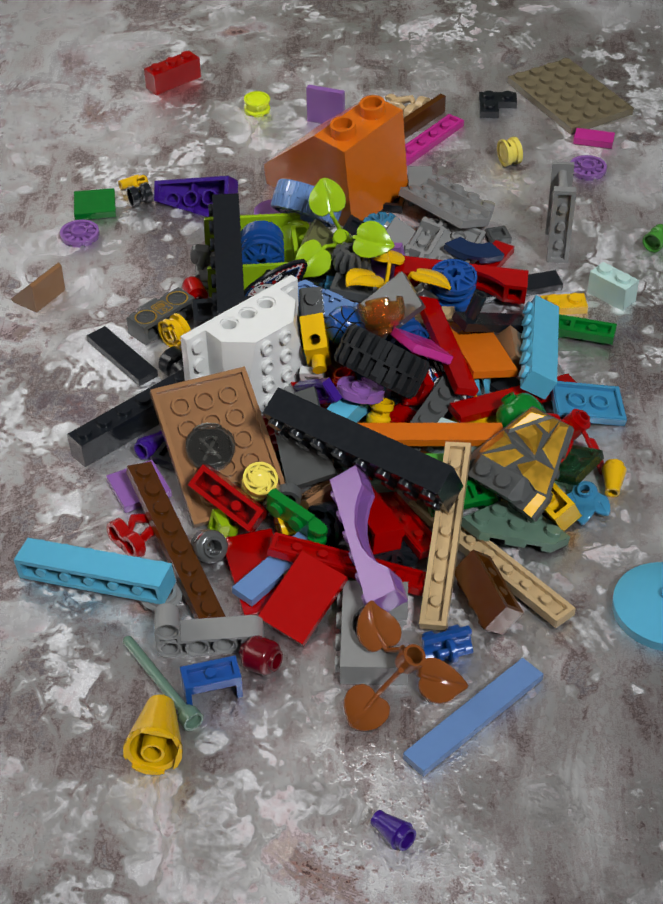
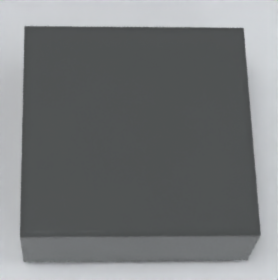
(498, 233)

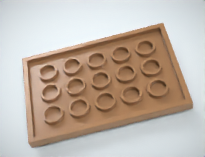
(219, 399)

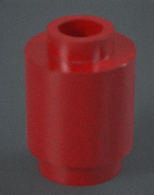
(194, 287)

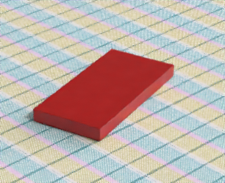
(245, 554)

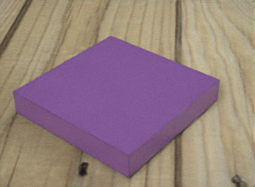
(324, 103)
(125, 492)

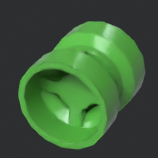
(654, 239)

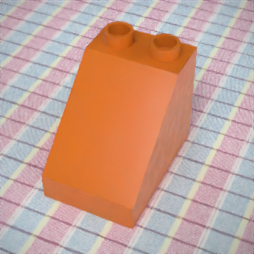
(355, 149)

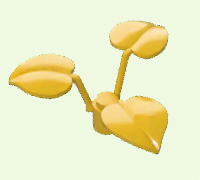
(365, 277)

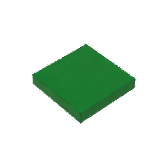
(94, 204)

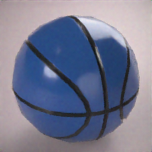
(339, 320)

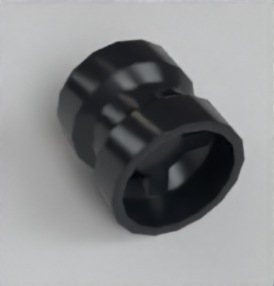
(139, 194)

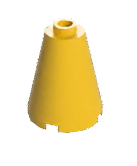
(155, 738)

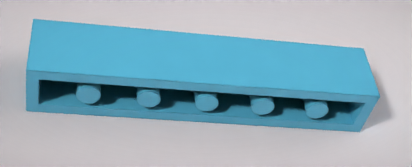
(539, 347)
(95, 570)

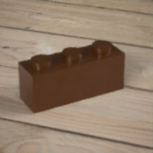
(487, 592)

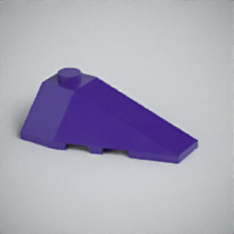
(193, 193)

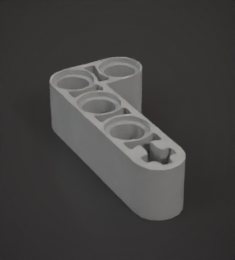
(201, 636)

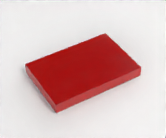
(302, 598)

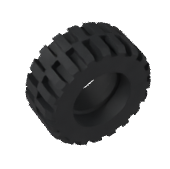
(381, 361)

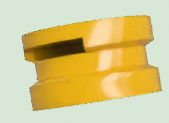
(172, 329)

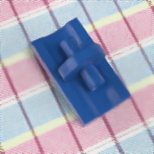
(448, 644)

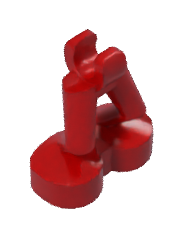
(125, 537)

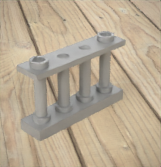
(560, 212)

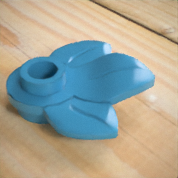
(589, 502)

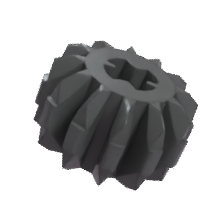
(345, 258)

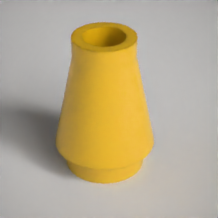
(613, 476)

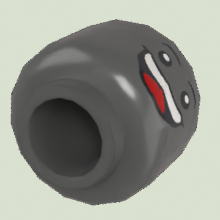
(209, 546)

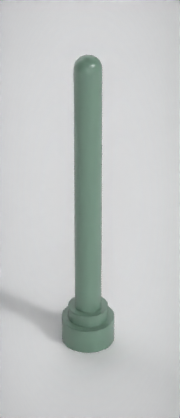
(188, 715)

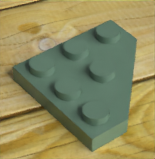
(515, 529)

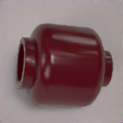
(261, 655)

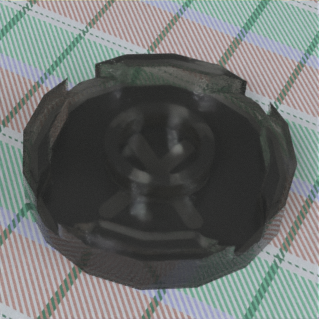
(210, 446)

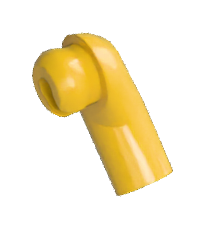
(134, 180)

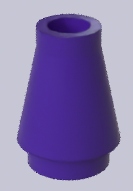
(147, 445)
(394, 830)

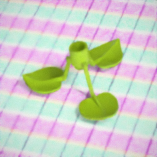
(371, 237)

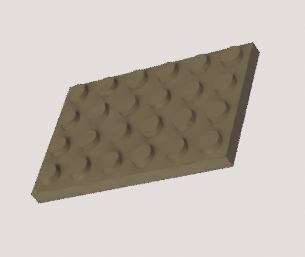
(570, 95)

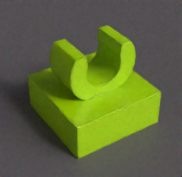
(222, 523)

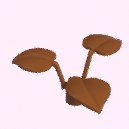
(437, 680)

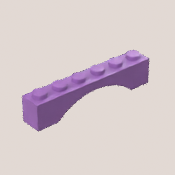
(354, 499)

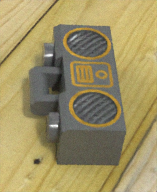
(144, 322)

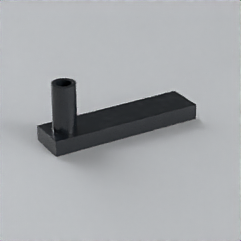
(476, 321)

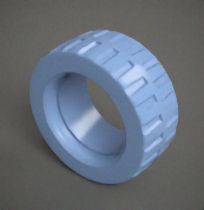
(293, 197)

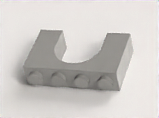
(356, 662)

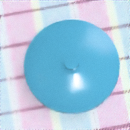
(639, 604)

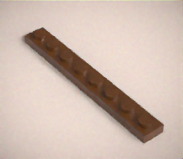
(174, 541)

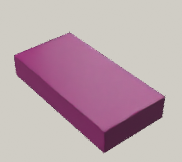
(594, 138)

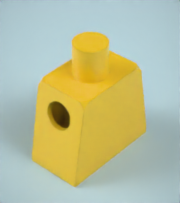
(316, 349)

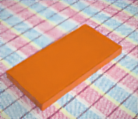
(484, 354)

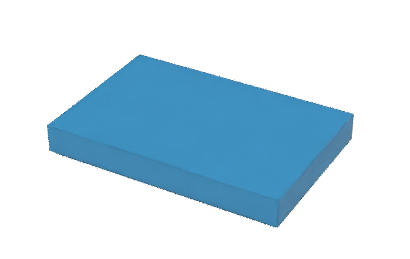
(600, 402)

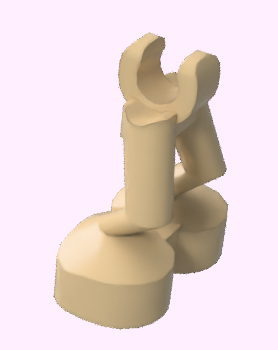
(399, 101)

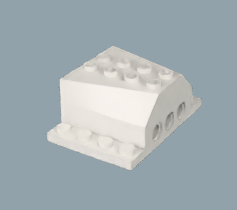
(253, 334)

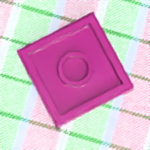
(421, 346)

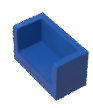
(211, 676)

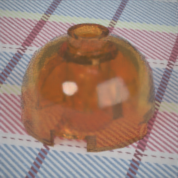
(382, 314)

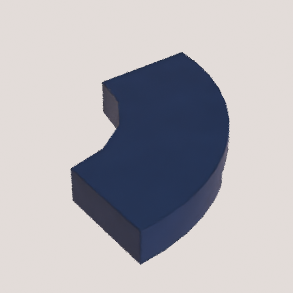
(476, 251)

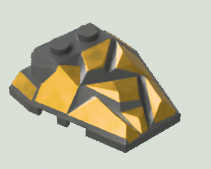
(523, 461)

